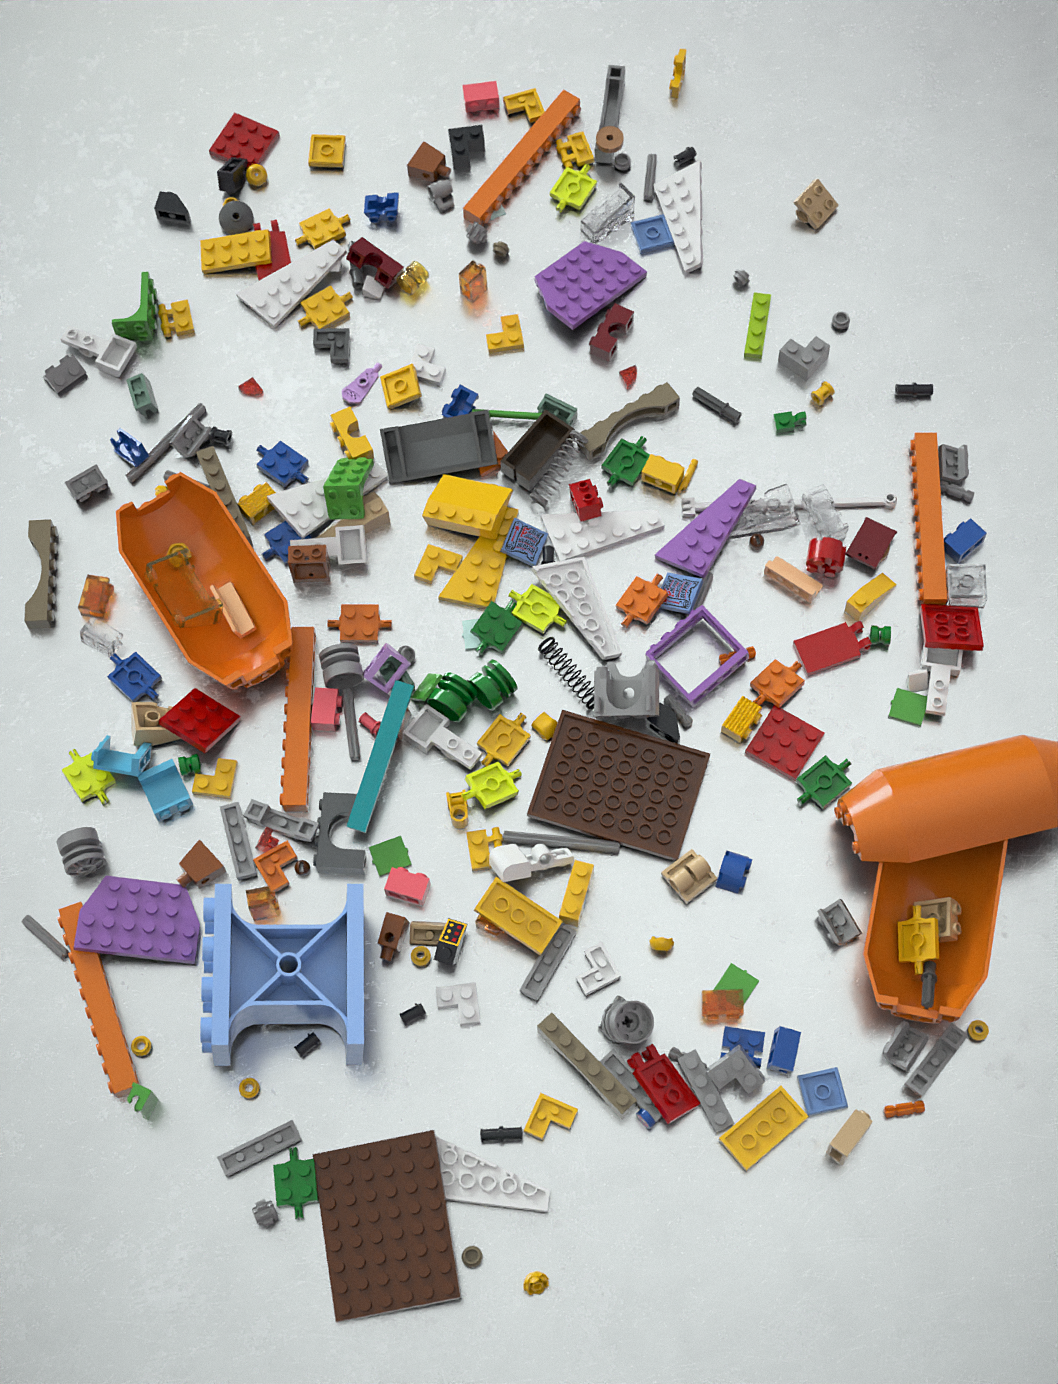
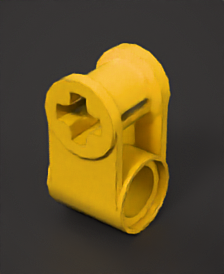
(458, 806)

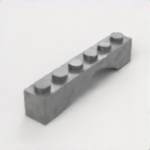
(611, 105)

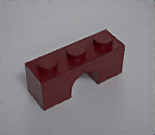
(366, 253)
(617, 320)

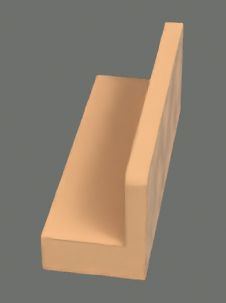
(793, 579)
(234, 610)

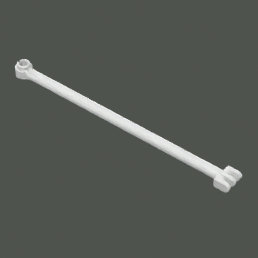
(690, 507)

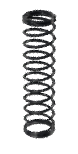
(571, 678)

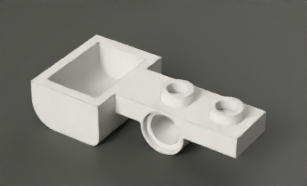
(111, 353)
(348, 544)
(940, 664)
(431, 729)
(512, 864)

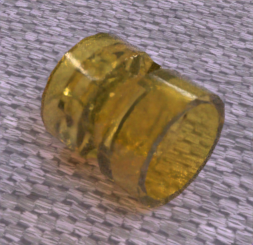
(412, 277)

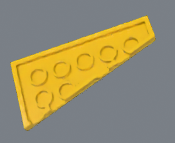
(481, 571)

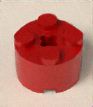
(825, 556)

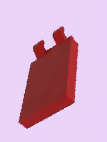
(279, 251)
(831, 647)
(663, 1084)

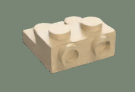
(947, 913)

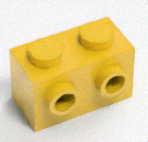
(662, 473)

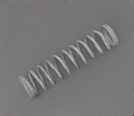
(538, 498)

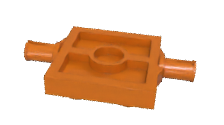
(641, 600)
(359, 623)
(777, 683)

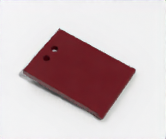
(871, 543)

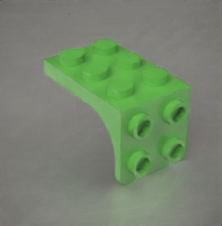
(142, 323)
(345, 488)

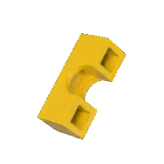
(345, 423)
(575, 893)

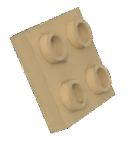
(815, 204)
(689, 875)

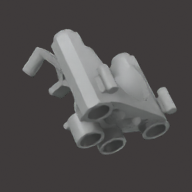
(610, 698)

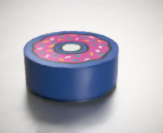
(645, 1118)

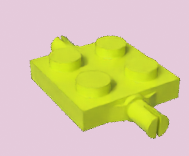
(573, 188)
(536, 608)
(86, 780)
(491, 785)

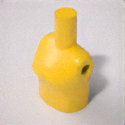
(545, 725)

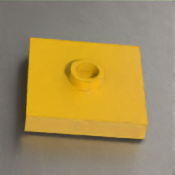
(327, 150)
(400, 386)

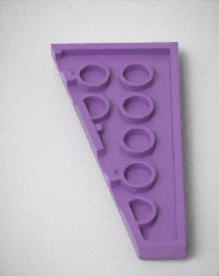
(703, 538)

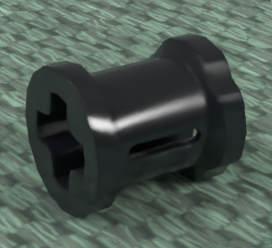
(220, 436)

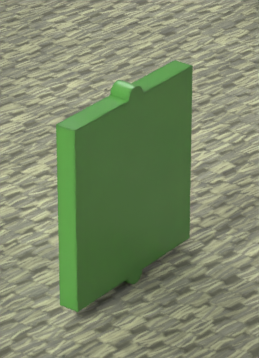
(426, 687)
(908, 707)
(390, 854)
(737, 979)

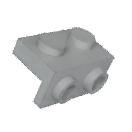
(64, 373)
(190, 437)
(953, 463)
(86, 483)
(839, 923)
(904, 1046)

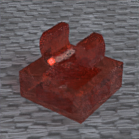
(266, 840)

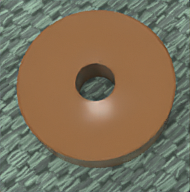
(606, 145)

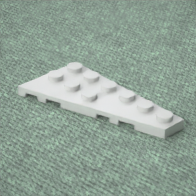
(483, 1182)

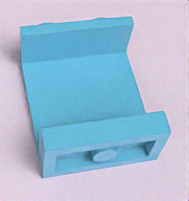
(121, 762)
(165, 790)

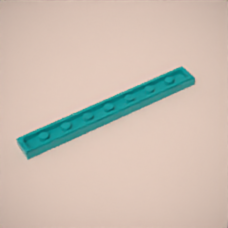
(380, 756)

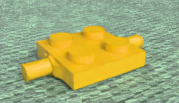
(322, 229)
(325, 308)
(503, 740)
(918, 940)

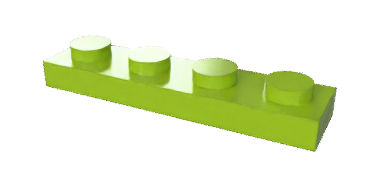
(757, 325)

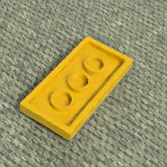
(235, 251)
(518, 915)
(763, 1128)

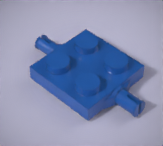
(282, 464)
(279, 540)
(134, 677)

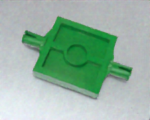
(626, 461)
(496, 627)
(824, 781)
(295, 1183)

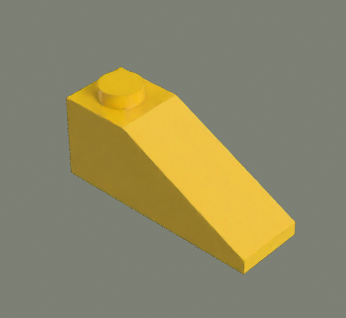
(869, 596)

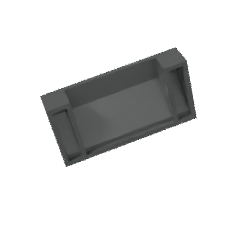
(439, 446)

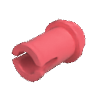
(370, 723)

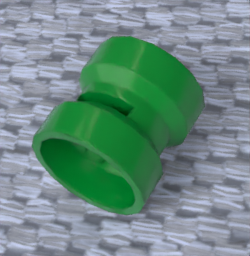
(885, 634)
(186, 768)

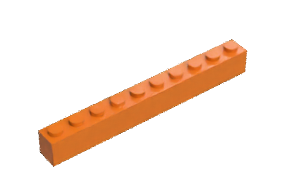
(522, 158)
(929, 519)
(298, 724)
(100, 1008)

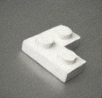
(425, 370)
(603, 970)
(461, 996)

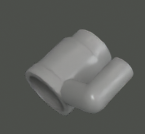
(440, 190)

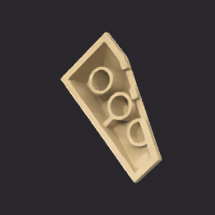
(375, 516)
(146, 725)

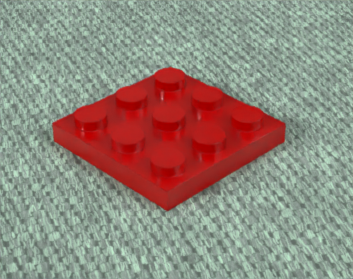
(244, 140)
(951, 627)
(199, 720)
(784, 743)

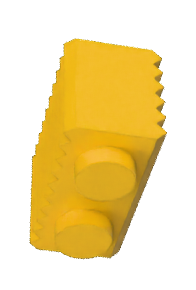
(256, 505)
(741, 719)

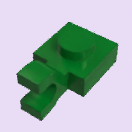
(786, 421)

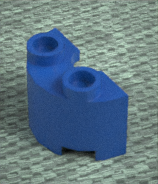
(381, 208)
(461, 402)
(732, 872)

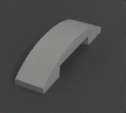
(281, 822)
(936, 1059)

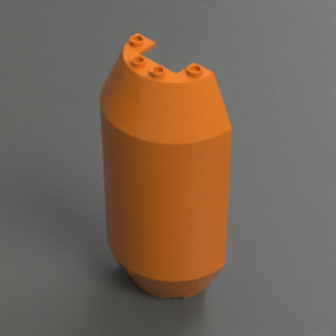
(220, 554)
(954, 800)
(971, 879)

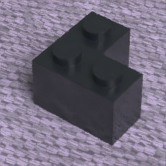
(465, 141)

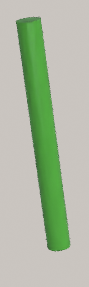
(512, 414)

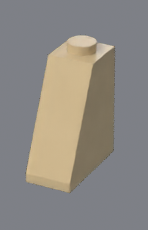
(849, 1136)

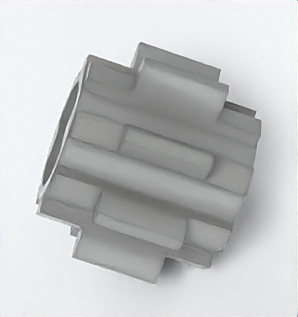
(476, 233)
(264, 1212)

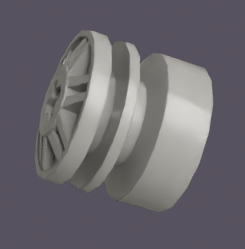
(341, 666)
(80, 851)
(637, 1025)

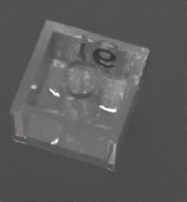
(966, 585)

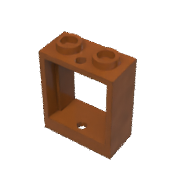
(318, 563)

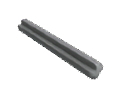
(350, 721)

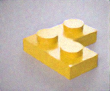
(678, 72)
(527, 101)
(509, 339)
(434, 559)
(220, 784)
(547, 1111)

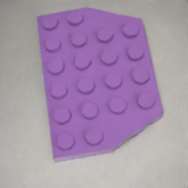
(586, 281)
(139, 921)

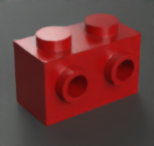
(585, 500)

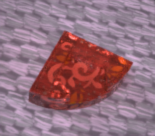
(628, 376)
(250, 388)

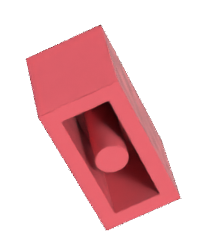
(481, 96)
(325, 709)
(407, 886)

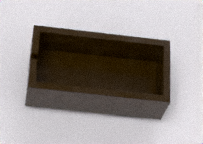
(536, 450)

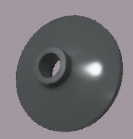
(236, 226)

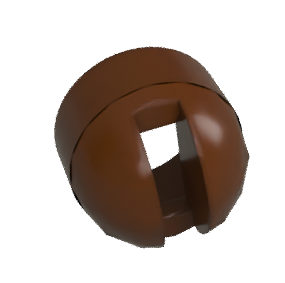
(753, 543)
(306, 868)

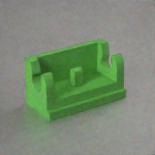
(146, 1100)

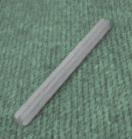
(162, 445)
(561, 841)

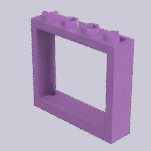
(716, 677)

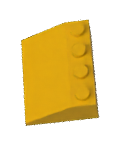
(467, 506)

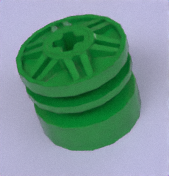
(492, 684)
(452, 697)

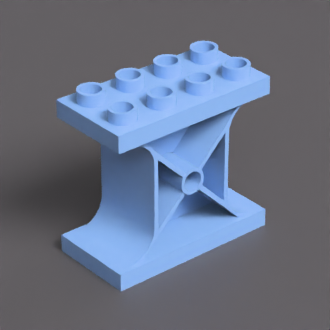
(282, 974)

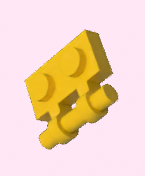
(580, 148)
(182, 318)
(479, 849)

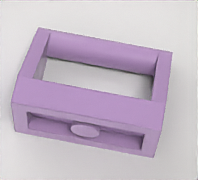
(378, 661)

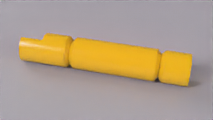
(688, 475)

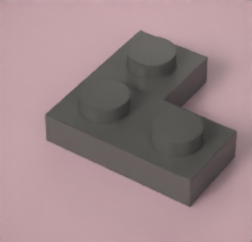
(336, 339)

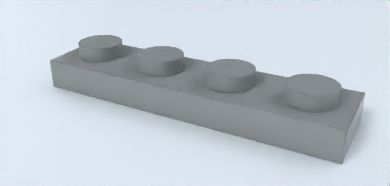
(238, 841)
(547, 962)
(623, 1073)
(705, 1091)
(259, 1148)

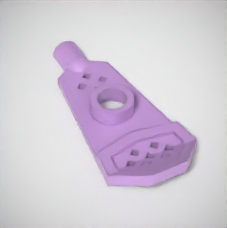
(359, 391)

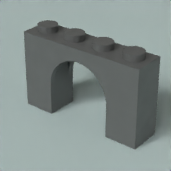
(330, 857)

